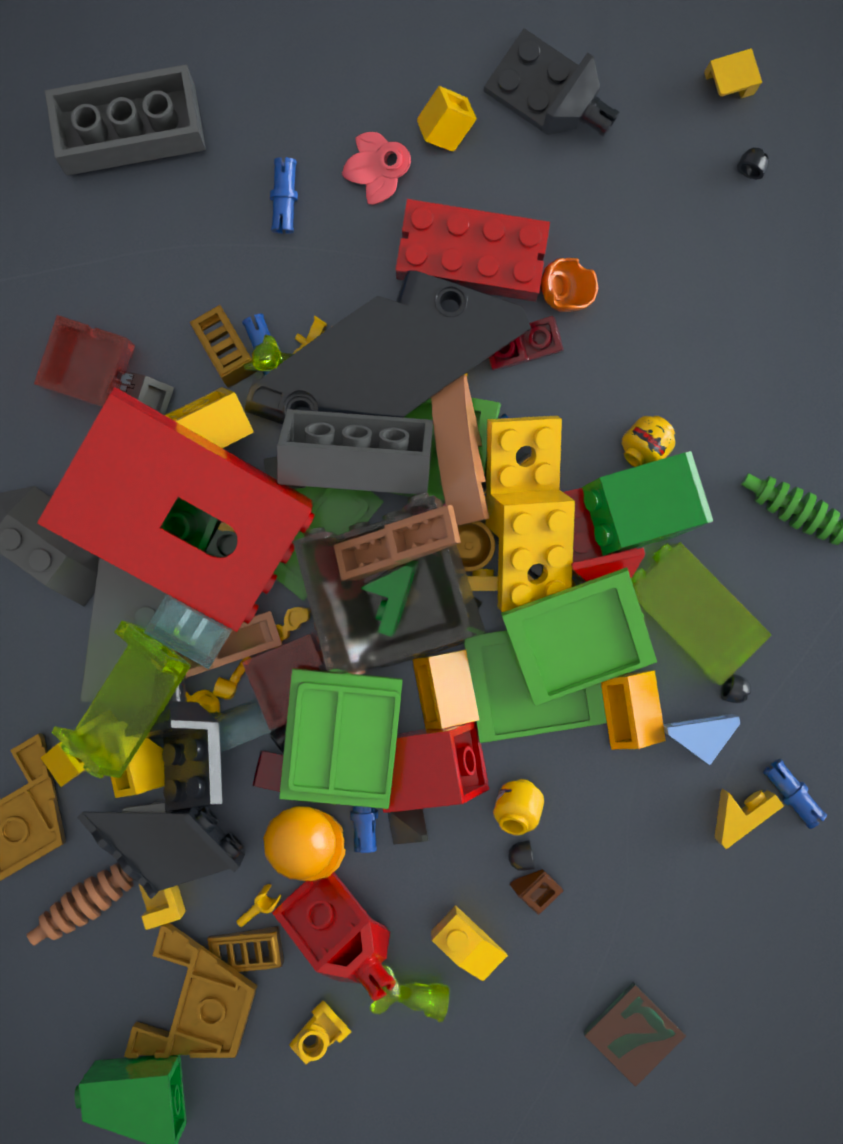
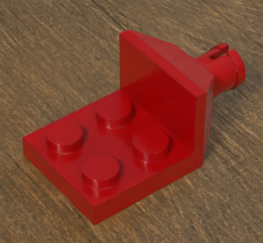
(587, 554)
(337, 934)

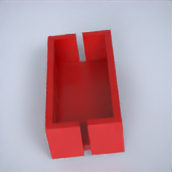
(474, 248)

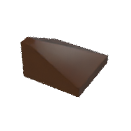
(537, 890)

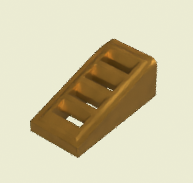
(232, 365)
(271, 935)

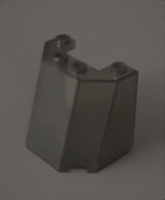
(435, 617)

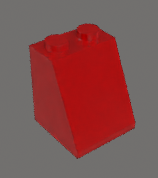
(437, 768)

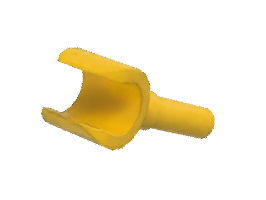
(227, 688)
(261, 904)

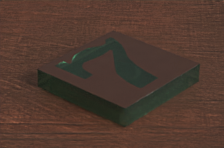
(634, 1034)

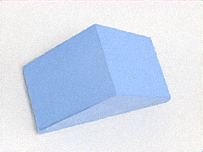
(705, 735)

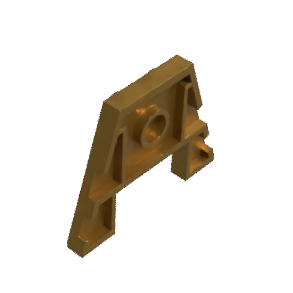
(31, 814)
(210, 1006)

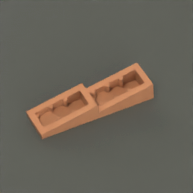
(397, 543)

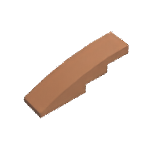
(458, 452)

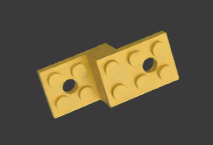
(528, 509)

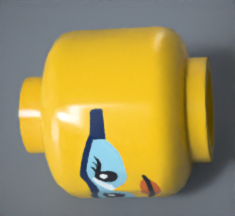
(518, 807)

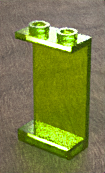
(698, 612)
(125, 704)

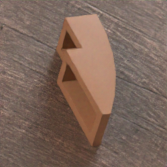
(248, 640)

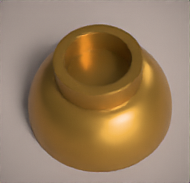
(476, 545)

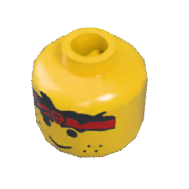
(648, 440)

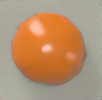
(568, 285)

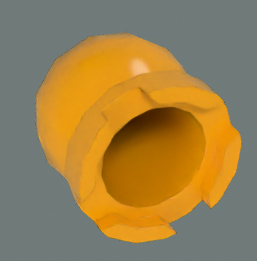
(304, 843)

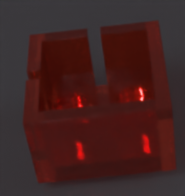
(80, 364)
(272, 673)

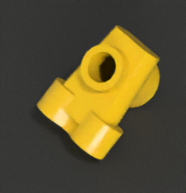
(326, 1028)

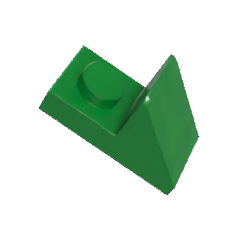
(396, 587)

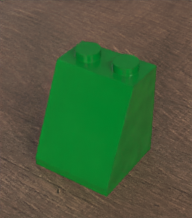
(647, 504)
(135, 1098)

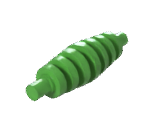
(802, 510)

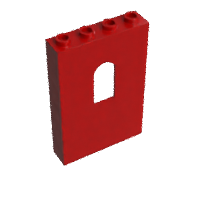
(127, 484)

